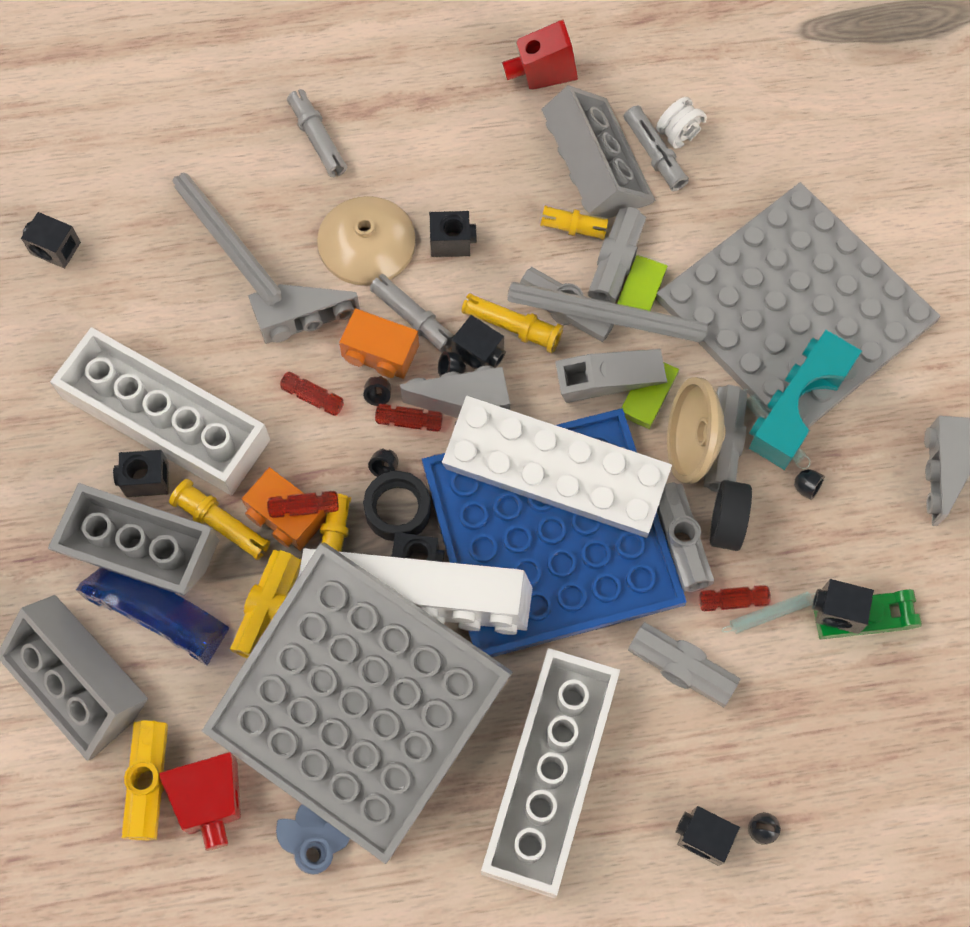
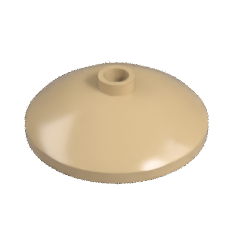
(361, 255)
(694, 430)

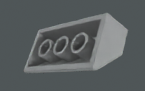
(596, 152)
(134, 540)
(70, 676)

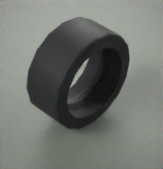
(389, 481)
(731, 515)

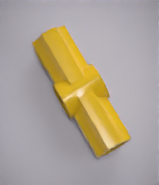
(265, 600)
(143, 806)

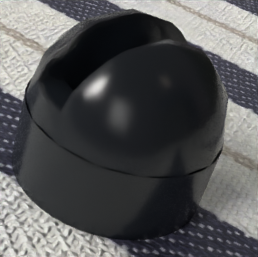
(451, 363)
(370, 392)
(377, 461)
(808, 483)
(764, 836)

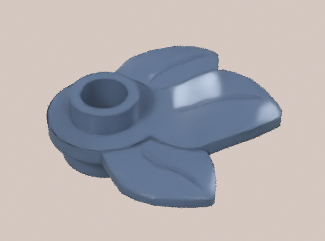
(308, 832)

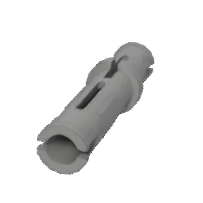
(311, 123)
(662, 157)
(416, 316)

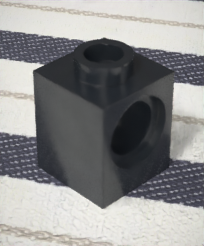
(451, 221)
(50, 239)
(478, 344)
(153, 483)
(407, 544)
(843, 606)
(706, 835)

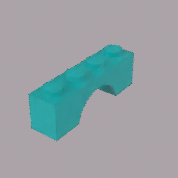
(783, 430)

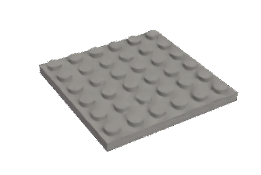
(788, 282)
(356, 702)

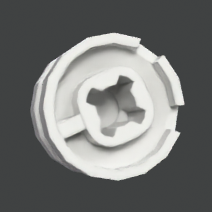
(681, 122)

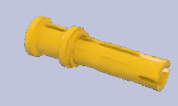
(527, 327)
(206, 510)

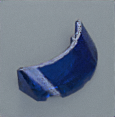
(156, 610)

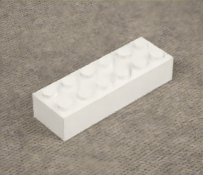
(161, 410)
(556, 466)
(453, 591)
(550, 773)

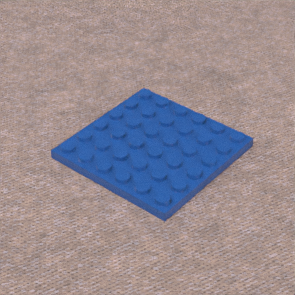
(577, 567)

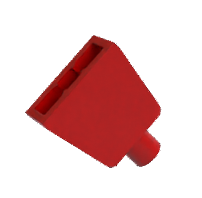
(544, 57)
(205, 797)

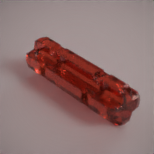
(311, 393)
(408, 417)
(303, 504)
(734, 598)

